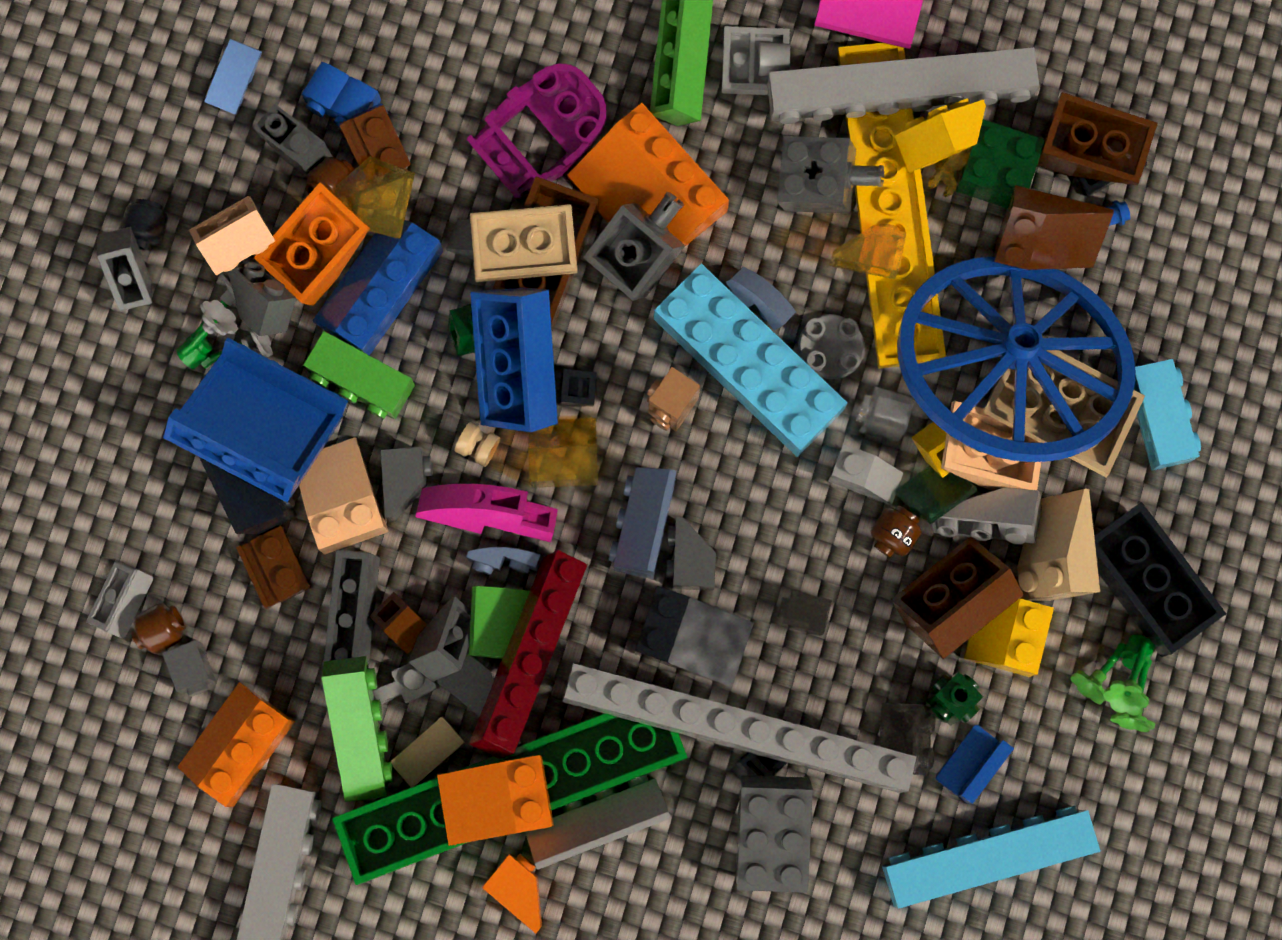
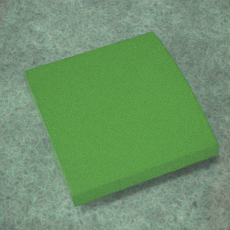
(494, 619)

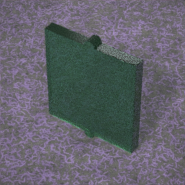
(933, 495)

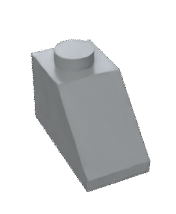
(865, 474)

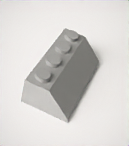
(599, 822)

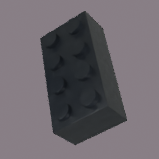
(1154, 581)

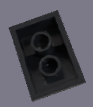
(694, 637)

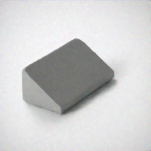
(119, 599)

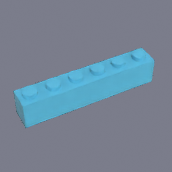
(990, 858)

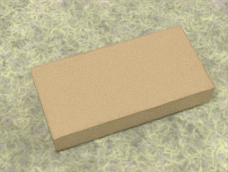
(427, 752)

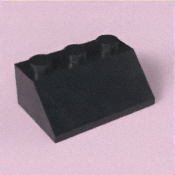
(246, 505)

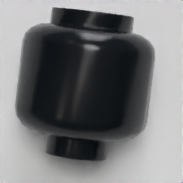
(146, 221)

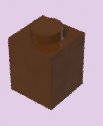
(398, 622)

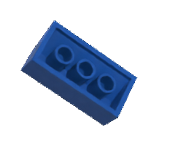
(378, 286)
(514, 358)

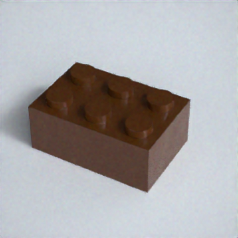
(957, 597)

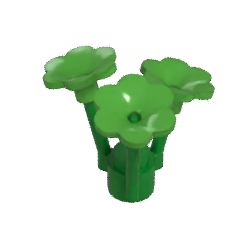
(1125, 695)

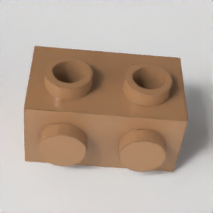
(672, 399)

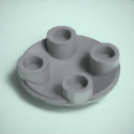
(832, 346)

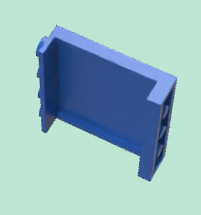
(257, 420)

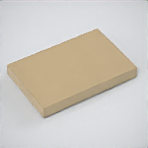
(523, 243)

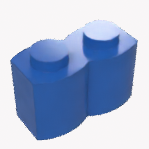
(338, 94)

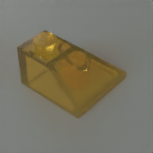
(378, 195)

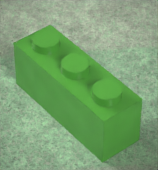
(358, 376)

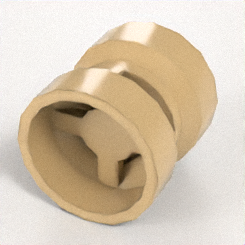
(477, 444)

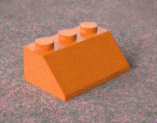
(235, 745)

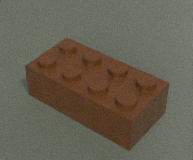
(584, 211)

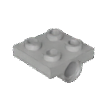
(750, 56)

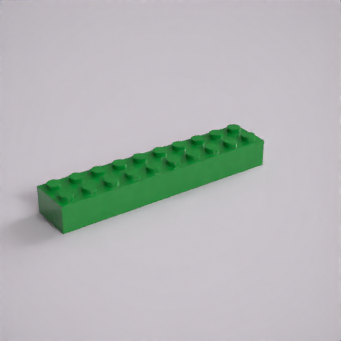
(575, 763)

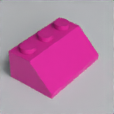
(876, 20)

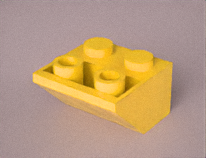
(942, 134)

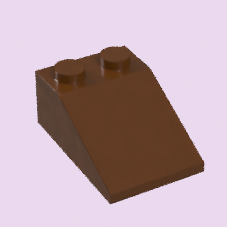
(1096, 141)
(1050, 231)

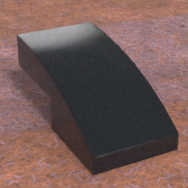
(575, 388)

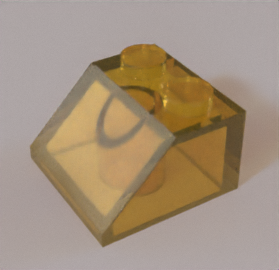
(564, 454)

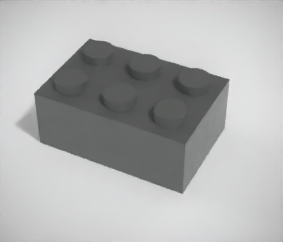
(774, 833)

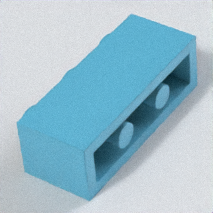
(1165, 416)

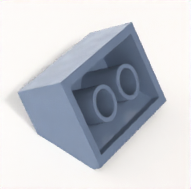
(643, 521)

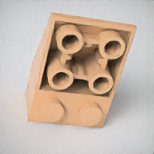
(232, 236)

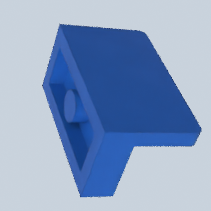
(973, 764)

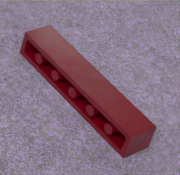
(528, 655)

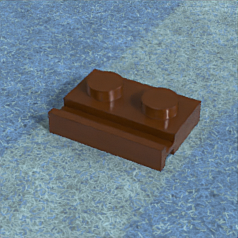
(374, 136)
(273, 567)

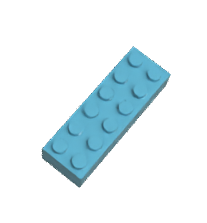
(749, 360)

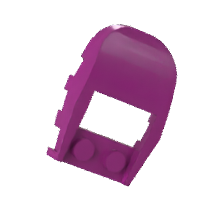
(566, 107)

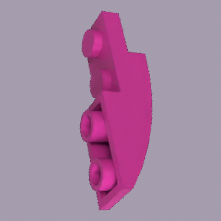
(482, 505)

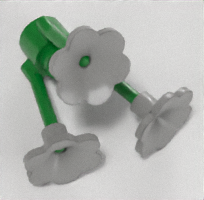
(222, 320)

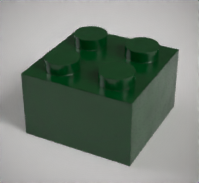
(999, 163)

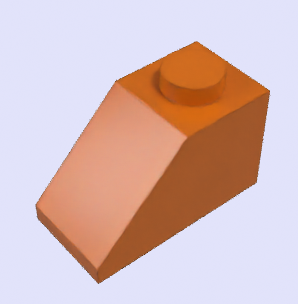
(517, 890)

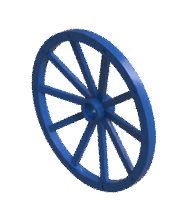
(1019, 349)

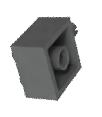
(833, 187)
(654, 245)

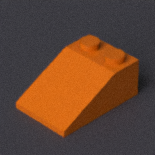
(313, 245)
(495, 800)

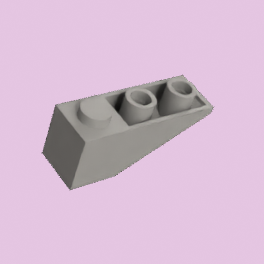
(997, 515)

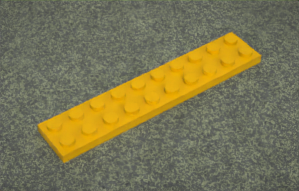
(895, 203)

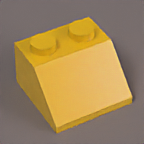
(1013, 639)

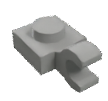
(408, 683)

